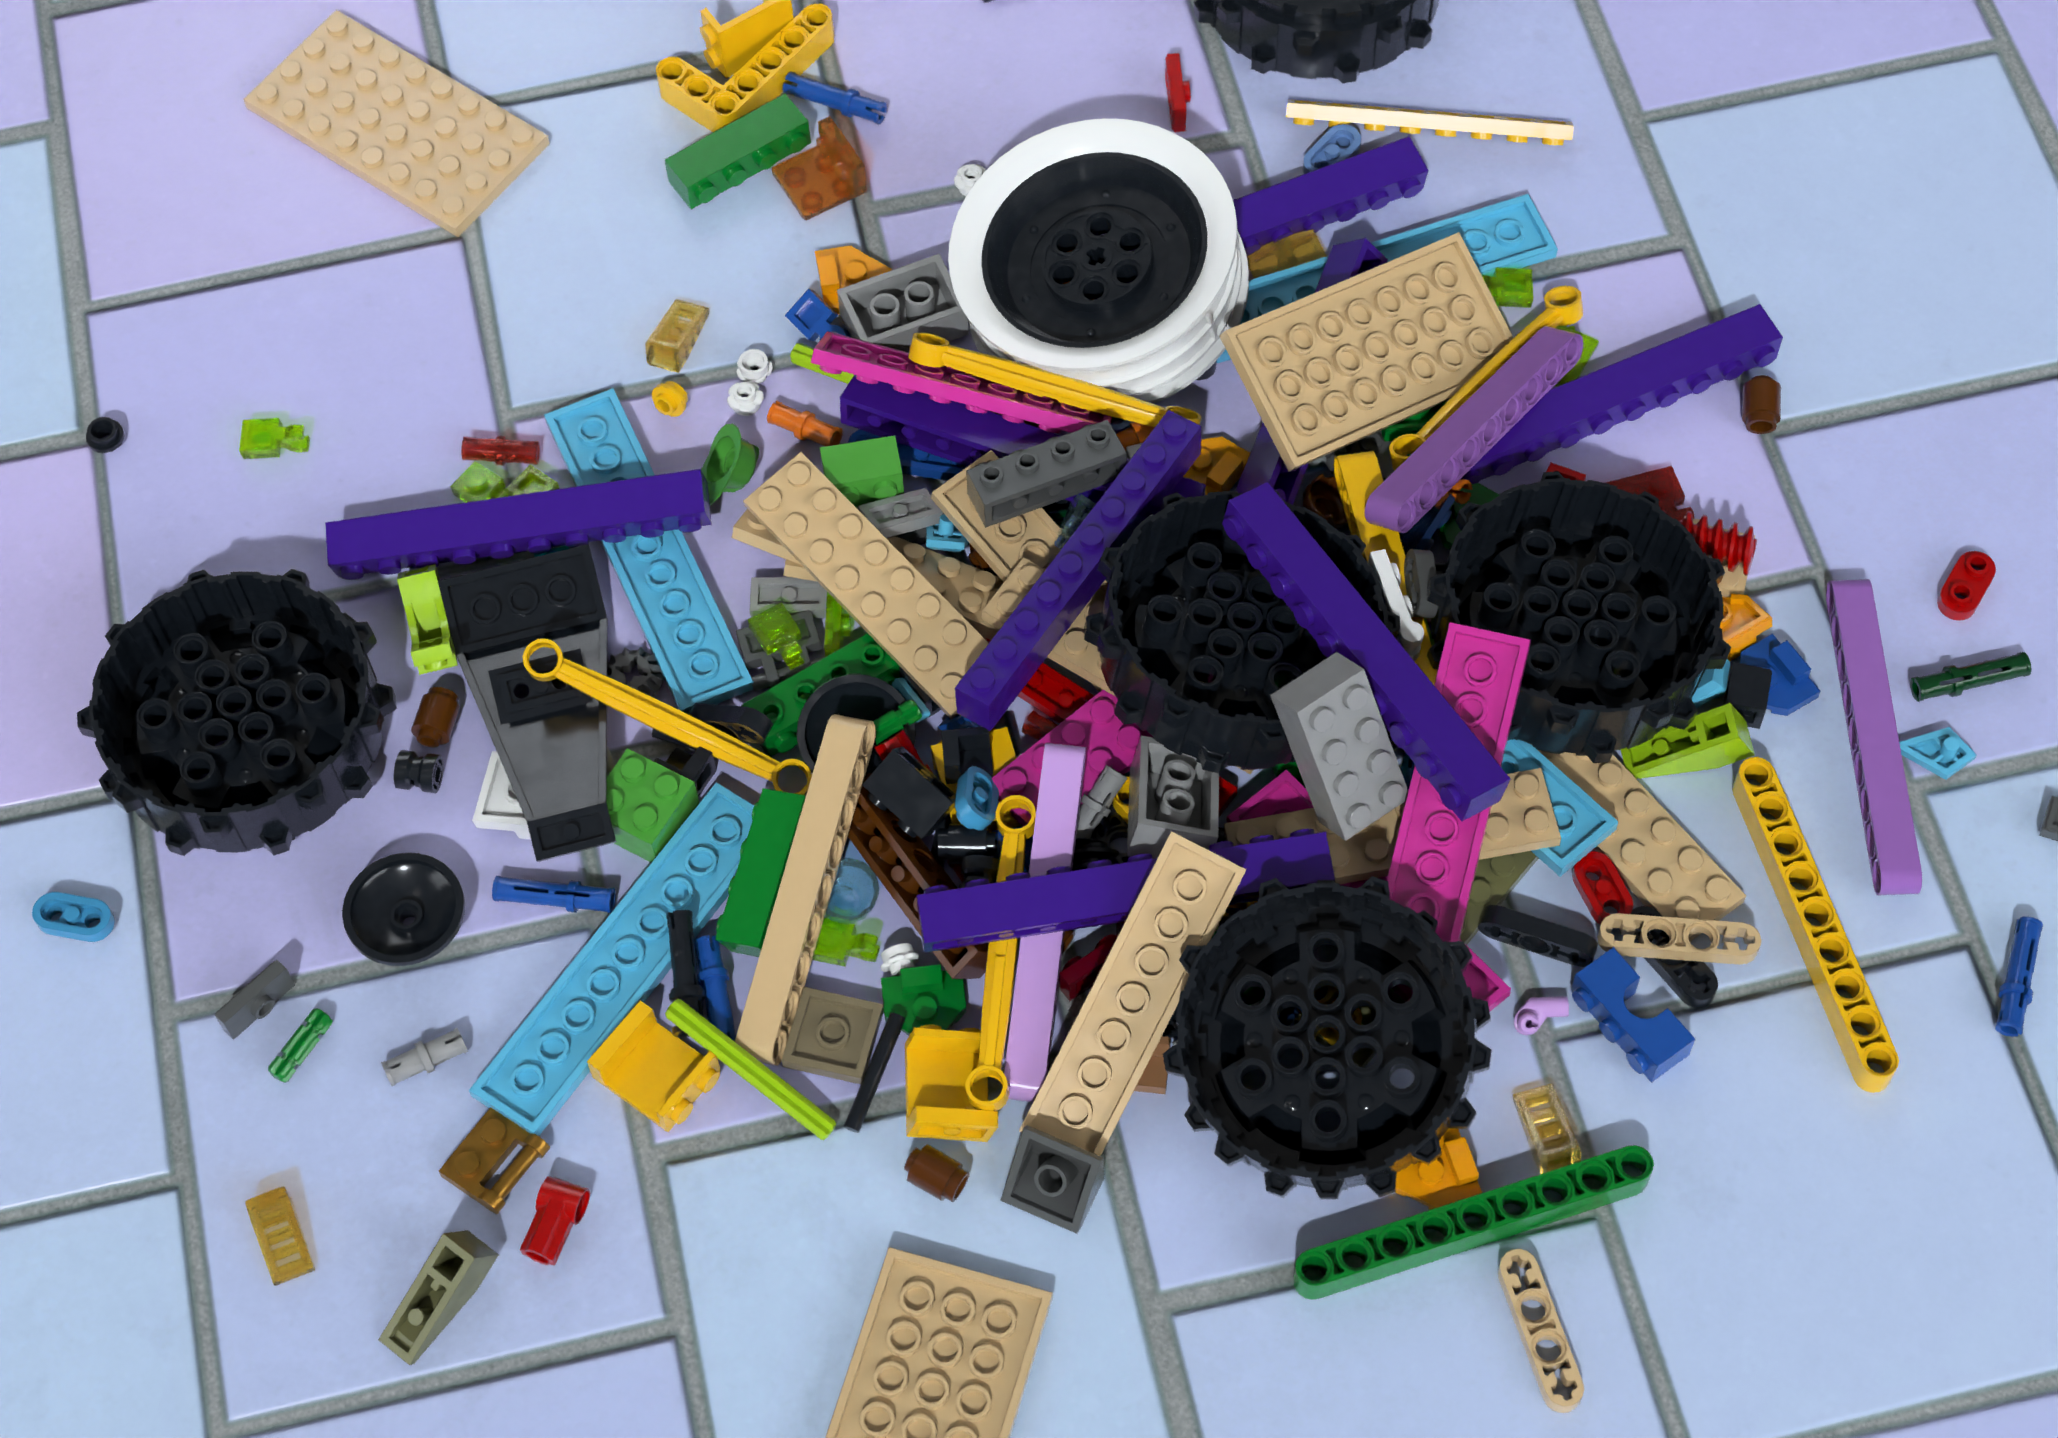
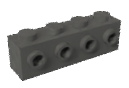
(1045, 473)

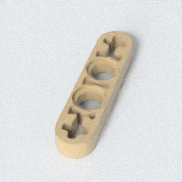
(1678, 931)
(1543, 1329)

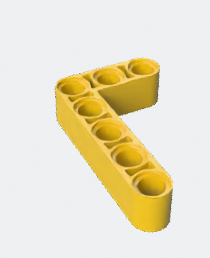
(757, 81)

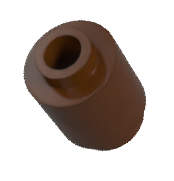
(1761, 404)
(436, 717)
(936, 1173)

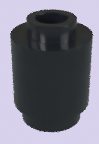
(960, 841)

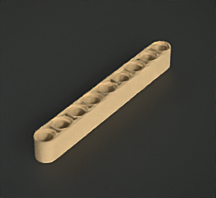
(806, 888)

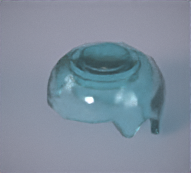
(853, 892)

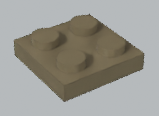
(833, 1035)

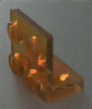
(822, 174)

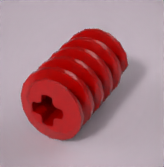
(1722, 543)

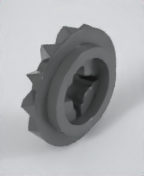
(651, 675)

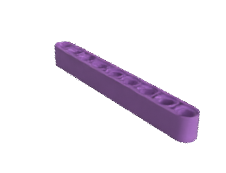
(1473, 429)
(1873, 738)

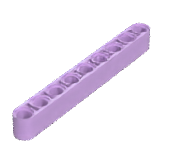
(1042, 954)

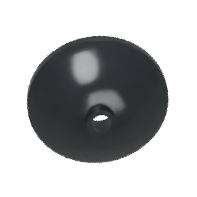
(850, 696)
(400, 889)

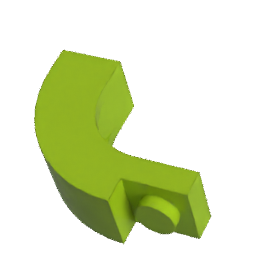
(427, 621)

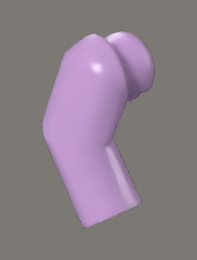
(1536, 1010)

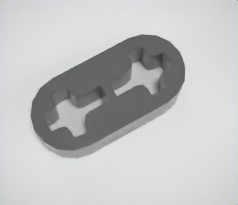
(1418, 570)

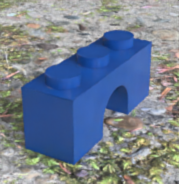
(1649, 1044)

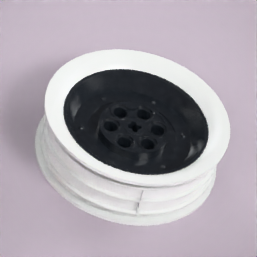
(1060, 196)

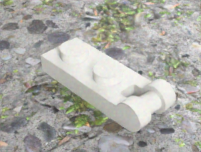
(1388, 574)

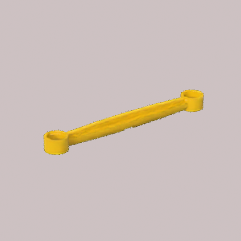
(1554, 315)
(937, 352)
(663, 717)
(1000, 965)

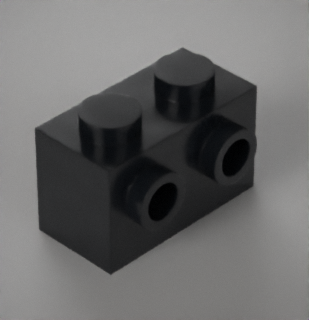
(910, 793)

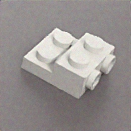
(497, 802)

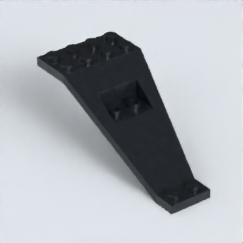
(553, 737)

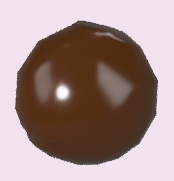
(1324, 499)

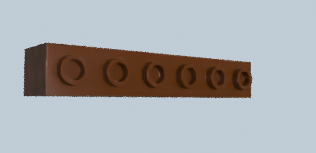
(905, 871)

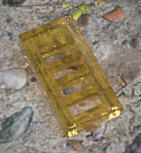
(674, 355)
(1554, 1152)
(270, 1210)

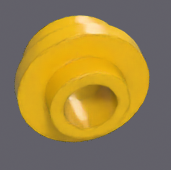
(670, 398)

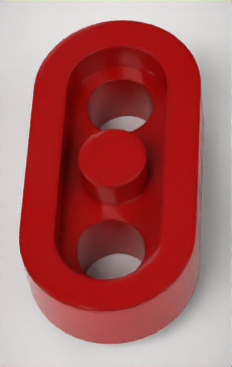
(1968, 583)
(1604, 892)

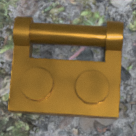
(485, 1152)

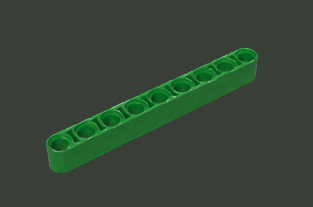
(1461, 1237)

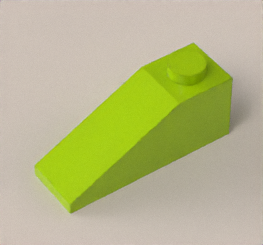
(1705, 744)

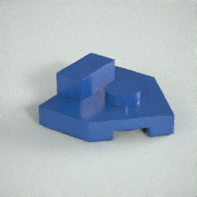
(1790, 674)

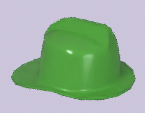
(729, 462)

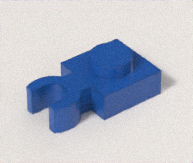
(814, 317)

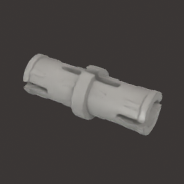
(1098, 801)
(424, 1057)

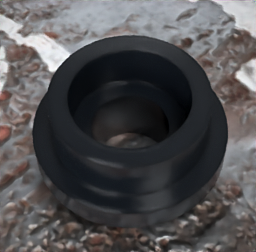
(100, 428)

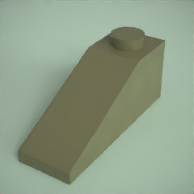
(438, 1293)

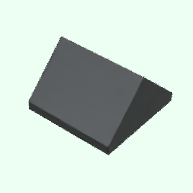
(1053, 1179)

